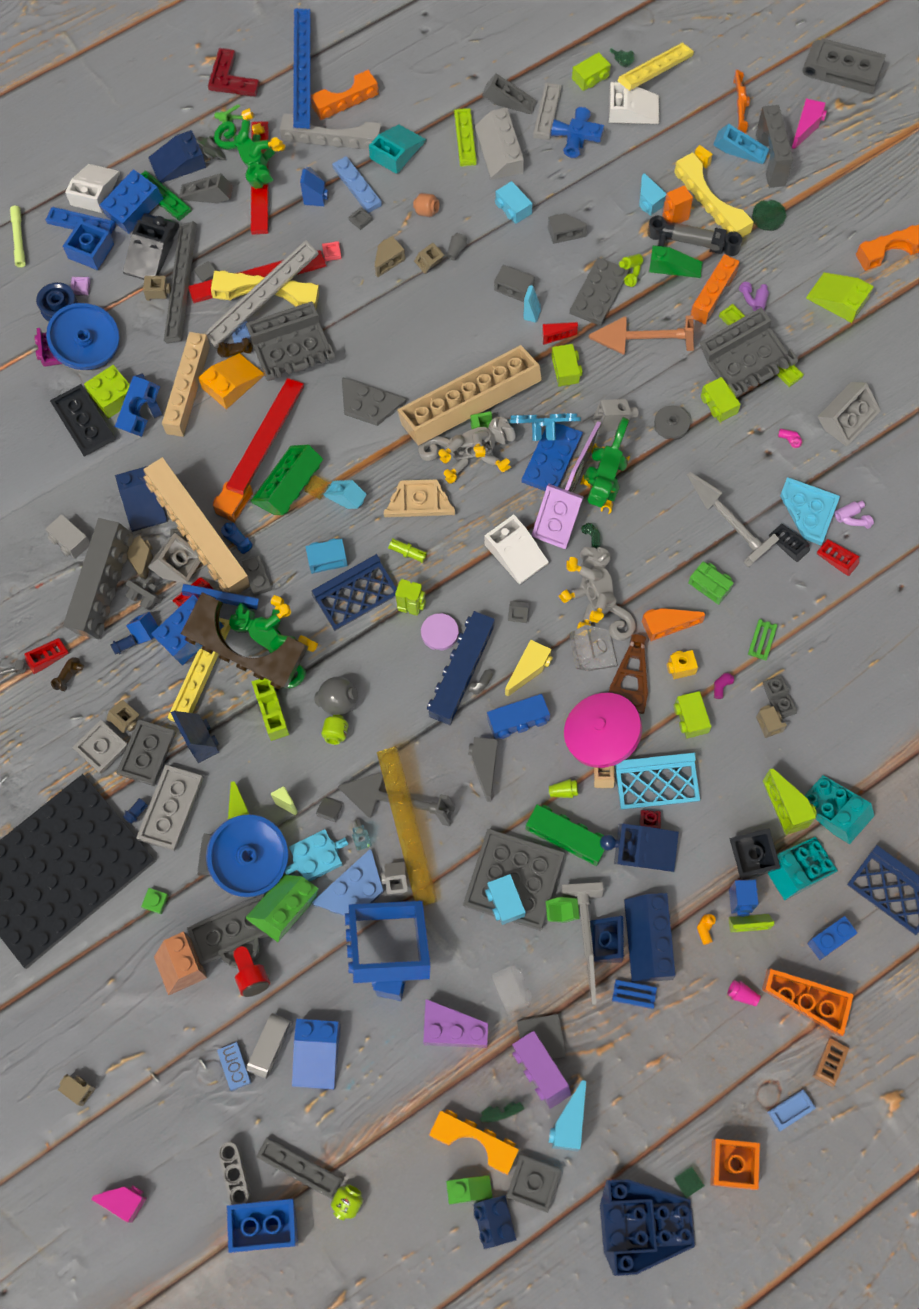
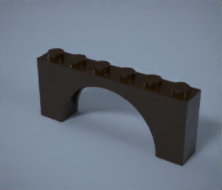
(205, 629)

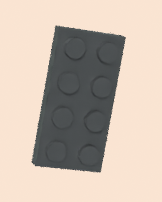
(599, 291)

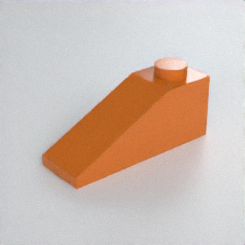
(669, 621)

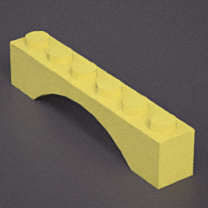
(729, 218)
(231, 285)

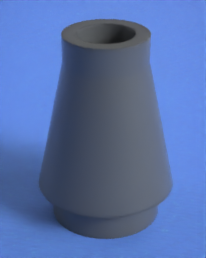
(456, 245)

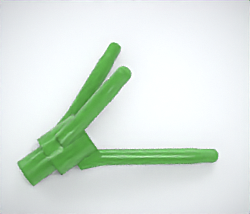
(226, 116)

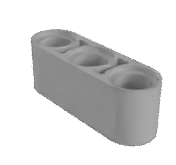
(269, 1045)
(230, 1164)

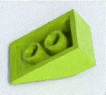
(841, 294)
(789, 804)

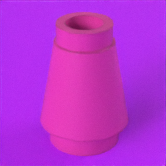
(742, 993)

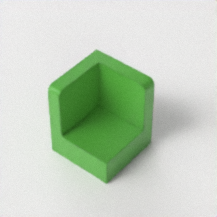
(480, 420)
(562, 909)

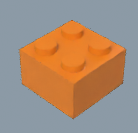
(735, 1164)

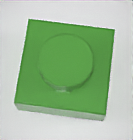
(154, 901)

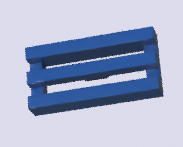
(635, 994)

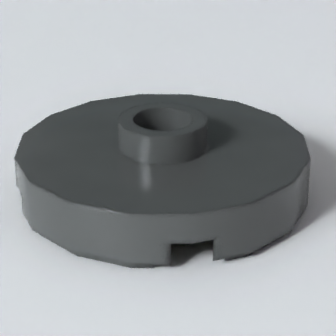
(669, 429)

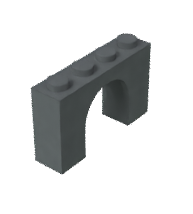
(772, 134)

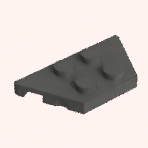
(368, 402)

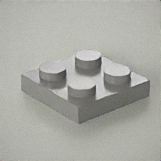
(100, 747)

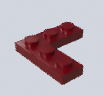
(222, 81)

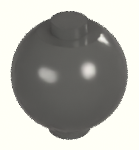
(336, 696)

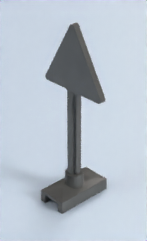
(366, 792)

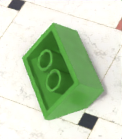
(283, 906)

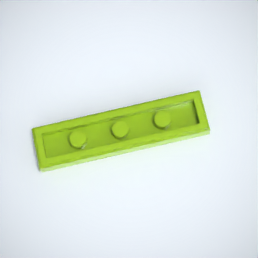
(465, 137)

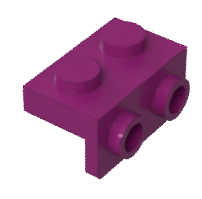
(43, 352)

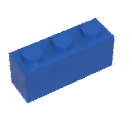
(518, 716)

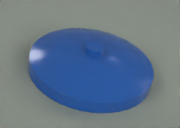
(82, 336)
(247, 855)

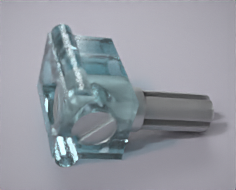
(360, 836)

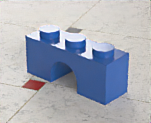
(138, 393)

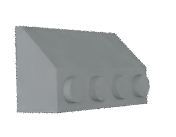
(499, 144)

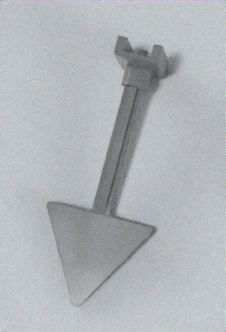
(709, 497)
(583, 893)

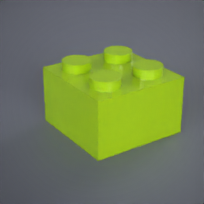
(108, 390)

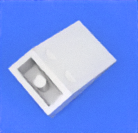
(632, 105)
(91, 187)
(515, 549)

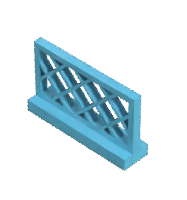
(657, 763)

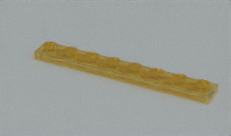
(406, 826)

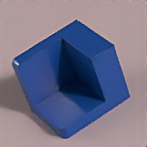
(142, 627)

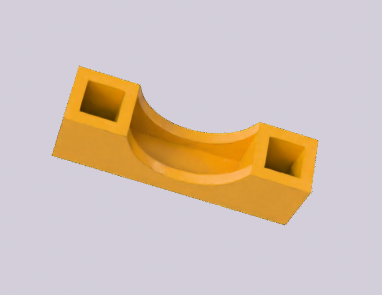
(448, 1129)

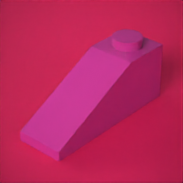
(810, 119)

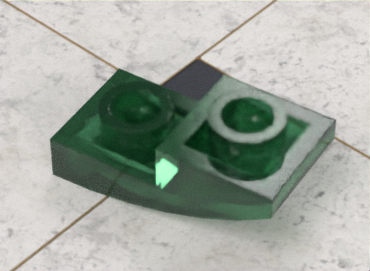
(493, 1115)

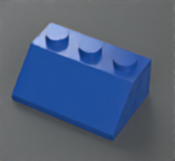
(262, 1226)

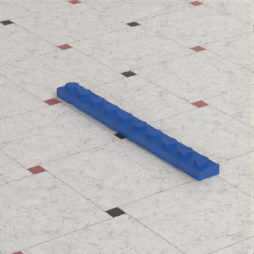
(301, 86)

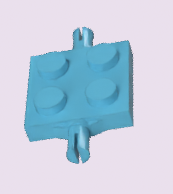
(315, 856)

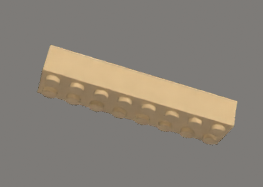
(469, 395)
(196, 527)

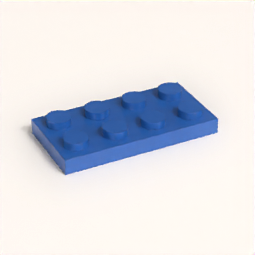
(552, 458)

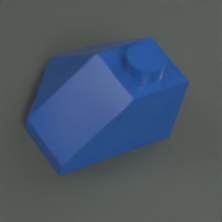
(313, 188)

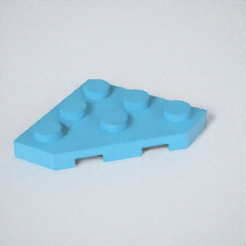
(809, 509)

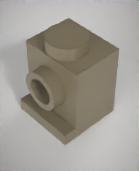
(429, 257)
(156, 287)
(120, 712)
(770, 721)
(75, 1089)

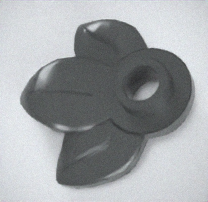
(210, 148)

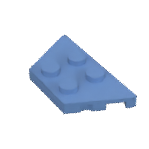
(355, 886)

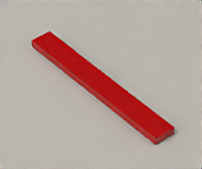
(260, 196)
(202, 291)
(264, 436)

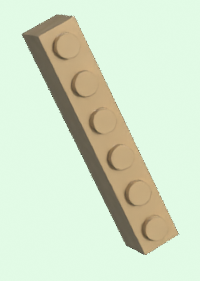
(186, 384)

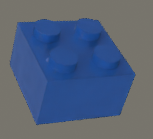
(88, 245)

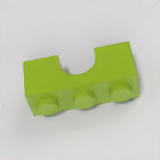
(270, 709)

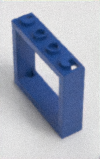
(393, 970)

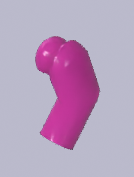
(792, 437)

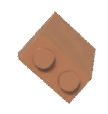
(178, 963)

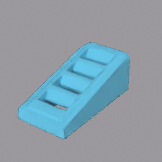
(531, 305)

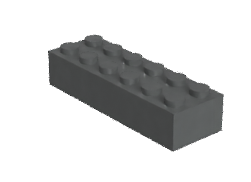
(98, 579)

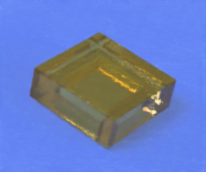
(316, 487)

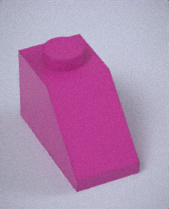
(122, 1202)

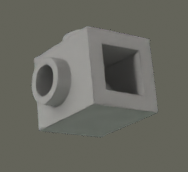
(395, 878)

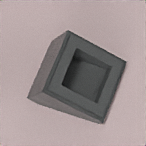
(329, 809)

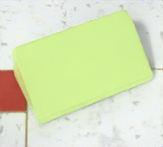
(283, 800)

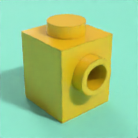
(682, 664)

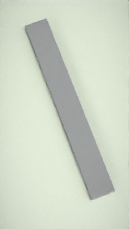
(261, 293)

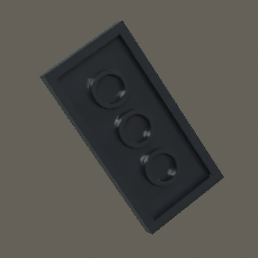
(82, 420)

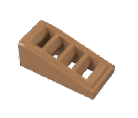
(819, 1075)

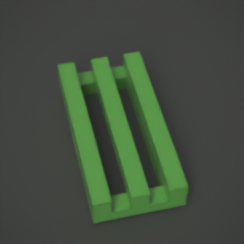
(767, 625)

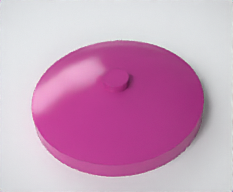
(603, 730)

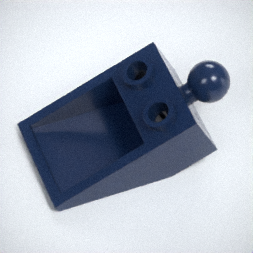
(645, 848)

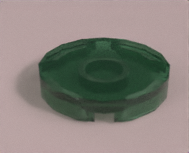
(769, 215)

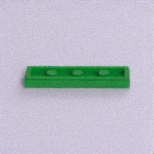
(170, 201)

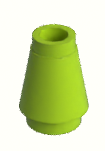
(564, 789)

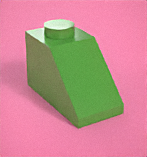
(469, 1189)

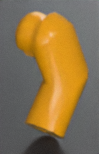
(704, 927)

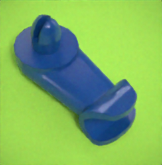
(234, 535)

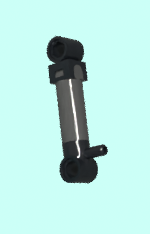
(716, 240)

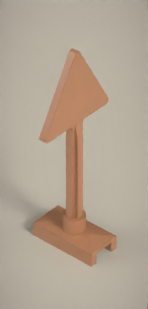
(615, 334)

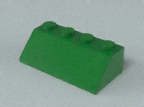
(287, 479)

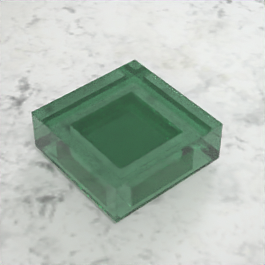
(689, 1182)

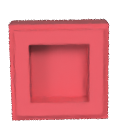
(331, 251)

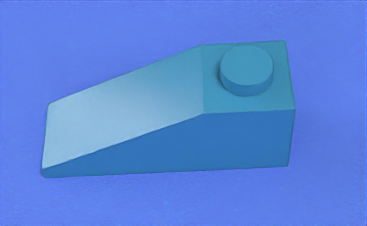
(739, 144)

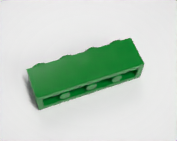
(565, 834)

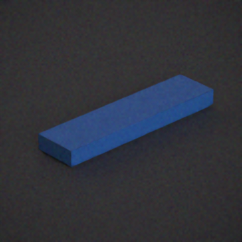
(70, 219)
(227, 598)

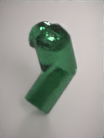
(590, 529)

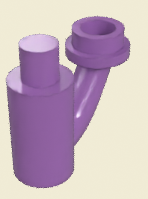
(760, 298)

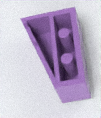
(452, 1028)
(541, 1070)

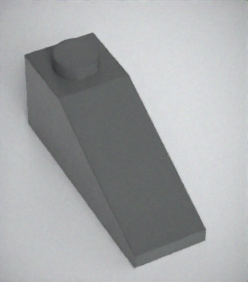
(508, 95)
(209, 189)
(483, 760)

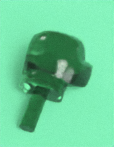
(623, 58)

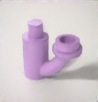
(845, 513)

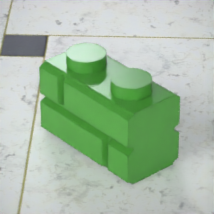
(711, 582)

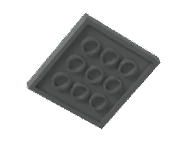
(531, 868)

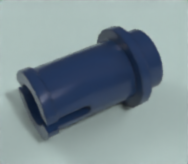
(122, 644)
(135, 811)

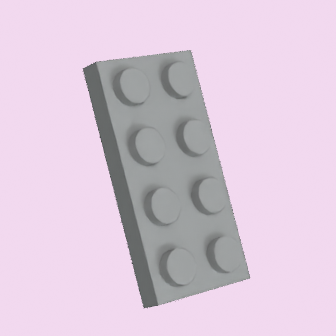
(170, 808)

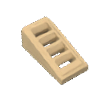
(604, 779)

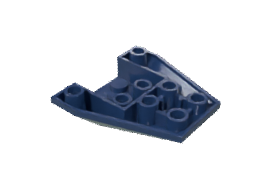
(643, 1226)

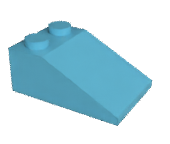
(568, 1128)

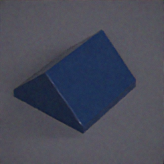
(608, 939)

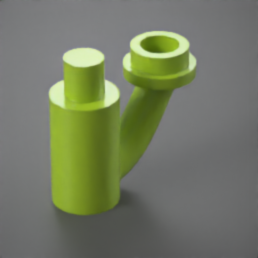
(635, 262)

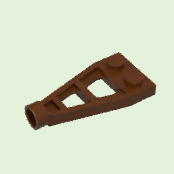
(639, 697)

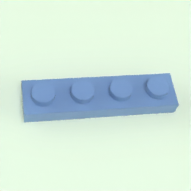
(357, 184)

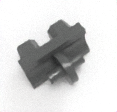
(149, 597)

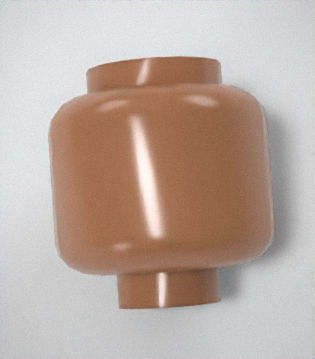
(426, 204)

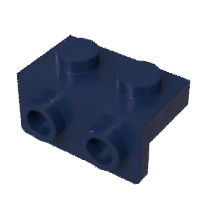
(494, 1222)

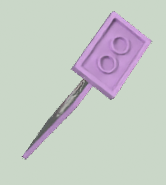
(562, 506)

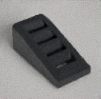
(796, 552)

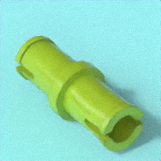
(407, 550)

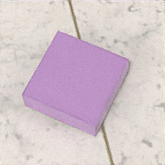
(80, 285)

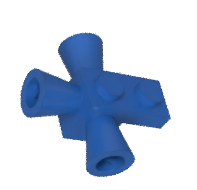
(577, 131)

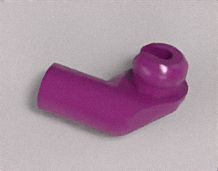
(720, 683)

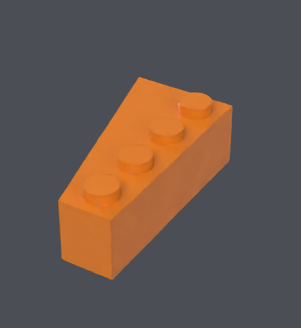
(816, 1001)

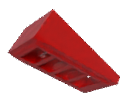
(558, 331)
(848, 556)
(48, 660)

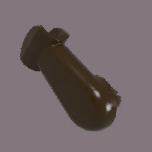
(226, 350)
(70, 668)

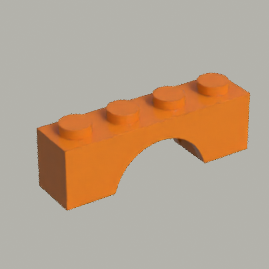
(329, 103)
(872, 253)
(710, 294)

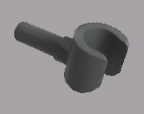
(20, 667)

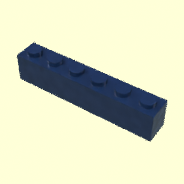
(461, 668)

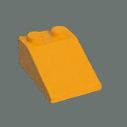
(230, 379)

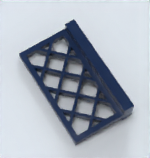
(347, 578)
(901, 872)

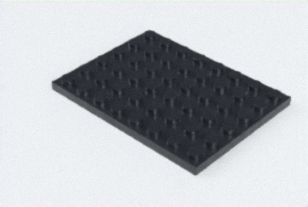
(63, 869)

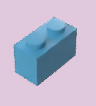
(326, 555)

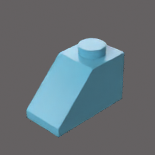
(651, 196)
(346, 494)

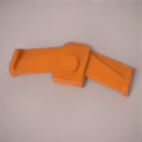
(742, 100)

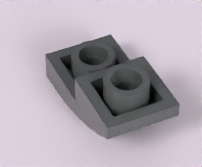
(779, 696)

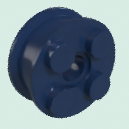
(53, 298)

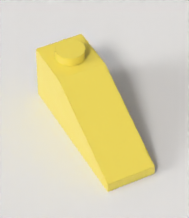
(530, 665)

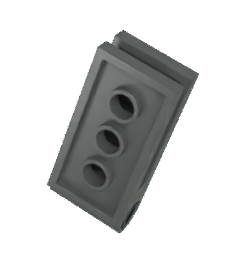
(844, 65)

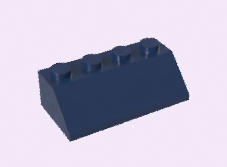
(649, 938)

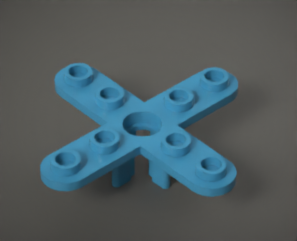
(548, 422)

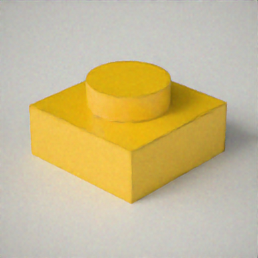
(704, 156)

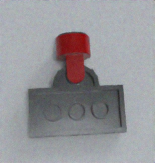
(236, 942)

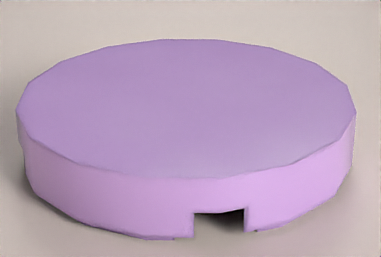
(439, 632)

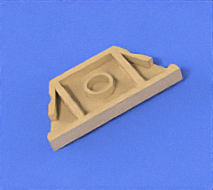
(419, 499)

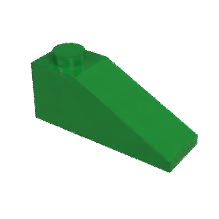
(672, 262)

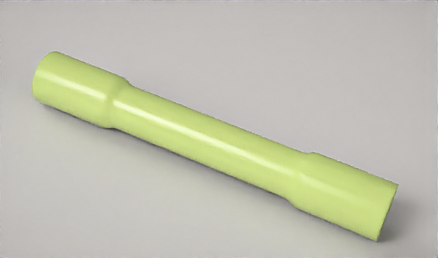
(19, 255)

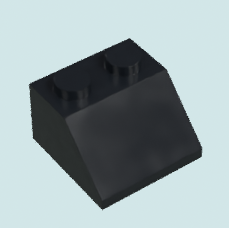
(755, 854)

